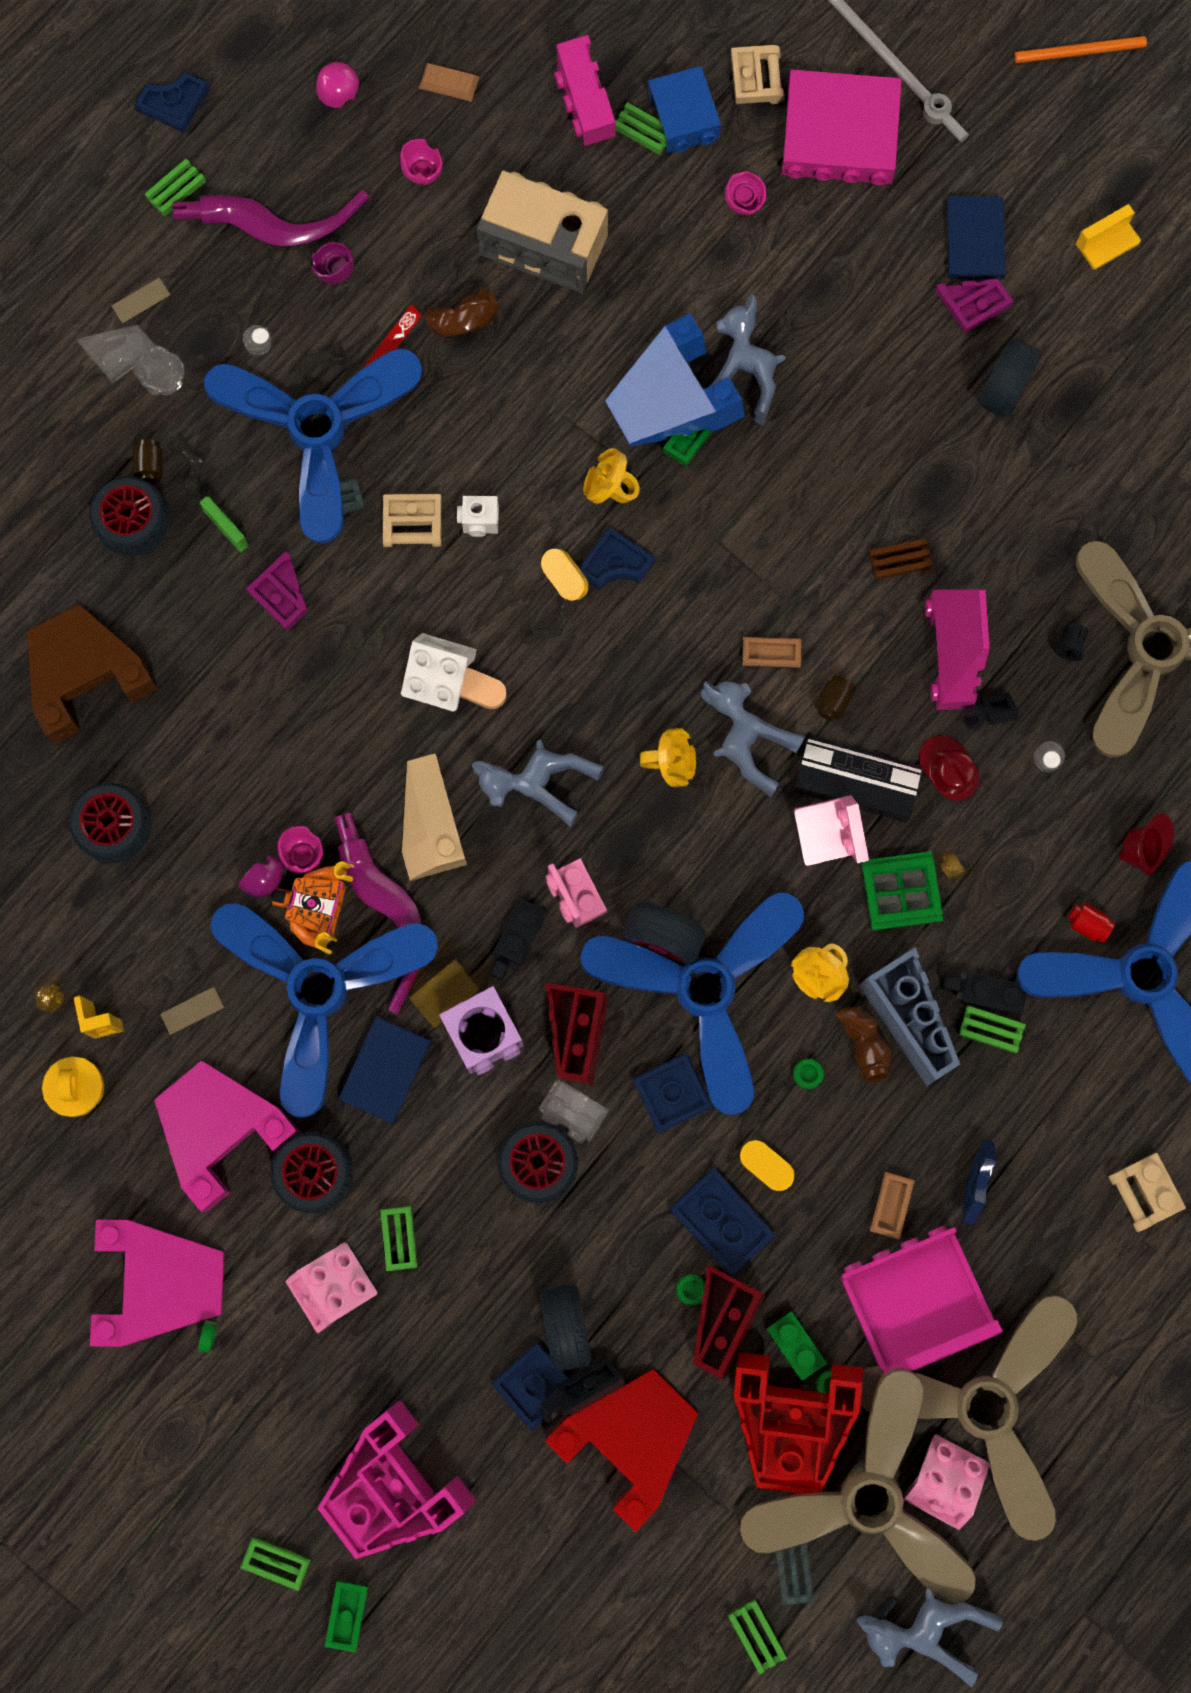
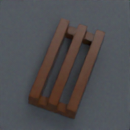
(899, 548)

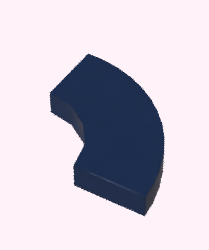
(978, 1182)

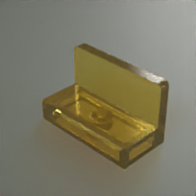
(444, 992)

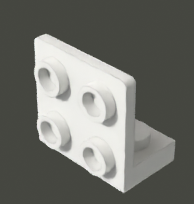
(436, 671)

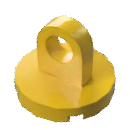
(606, 479)
(673, 758)
(821, 972)
(73, 1086)

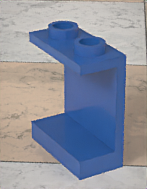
(685, 109)

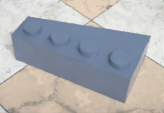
(912, 1016)

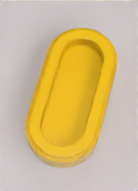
(564, 574)
(767, 1165)

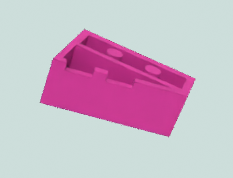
(583, 91)

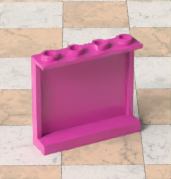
(841, 127)
(919, 1302)

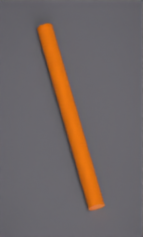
(1080, 49)

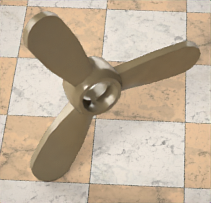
(1134, 695)
(1026, 1355)
(807, 1516)

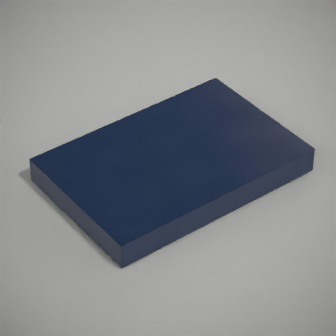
(975, 237)
(384, 1070)
(722, 1222)

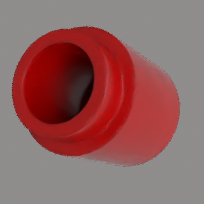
(1091, 922)

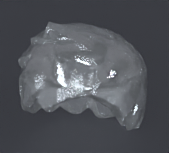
(160, 371)

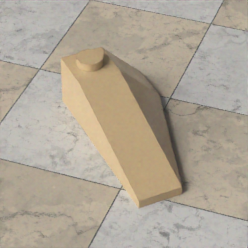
(429, 827)

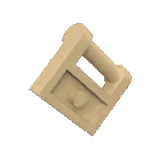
(748, 75)
(412, 511)
(1155, 1187)

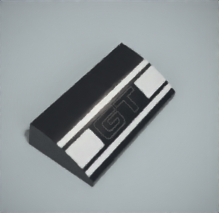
(873, 780)

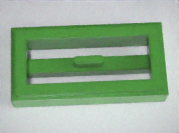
(649, 127)
(171, 184)
(224, 524)
(1016, 1037)
(399, 1240)
(300, 1572)
(770, 1661)

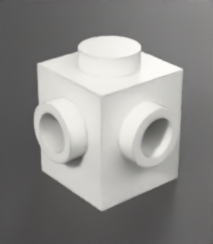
(479, 515)

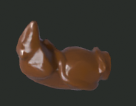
(469, 316)
(872, 1049)

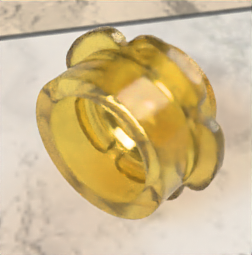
(952, 866)
(49, 998)

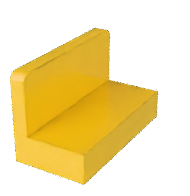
(1108, 238)
(95, 1025)

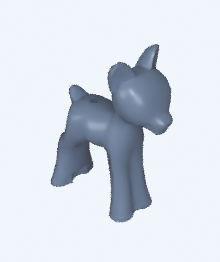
(762, 363)
(729, 699)
(532, 781)
(923, 1637)

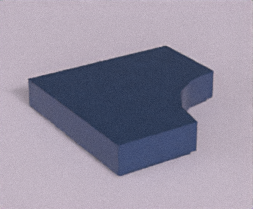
(173, 103)
(615, 559)

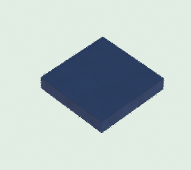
(672, 1093)
(529, 1384)

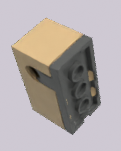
(542, 231)

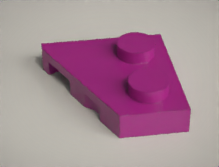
(974, 301)
(279, 592)

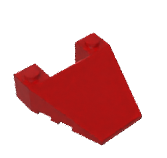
(793, 1431)
(639, 1432)

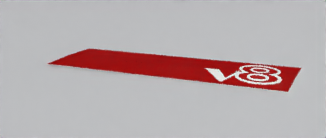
(397, 334)

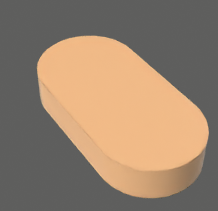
(483, 689)

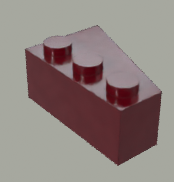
(577, 1030)
(724, 1321)

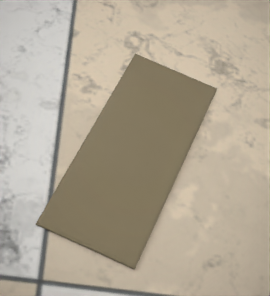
(140, 300)
(192, 1010)

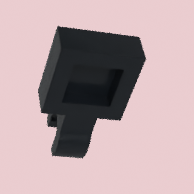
(993, 708)

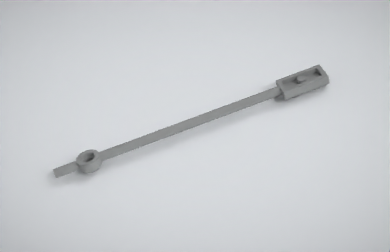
(930, 112)

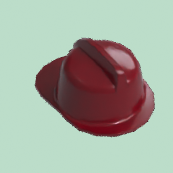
(949, 767)
(1149, 844)

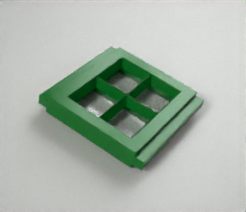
(901, 891)

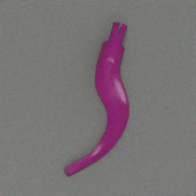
(261, 222)
(377, 892)

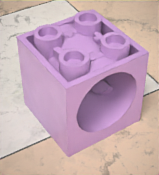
(456, 1023)

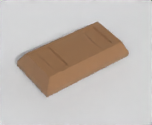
(449, 82)
(771, 652)
(892, 1205)

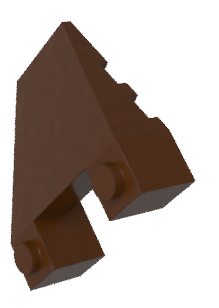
(73, 657)

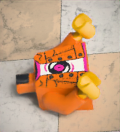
(315, 904)

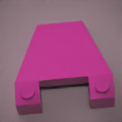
(961, 644)
(206, 1119)
(165, 1283)
(383, 1496)

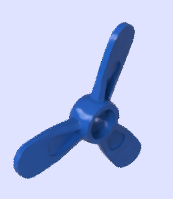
(363, 394)
(374, 963)
(1082, 974)
(720, 1049)

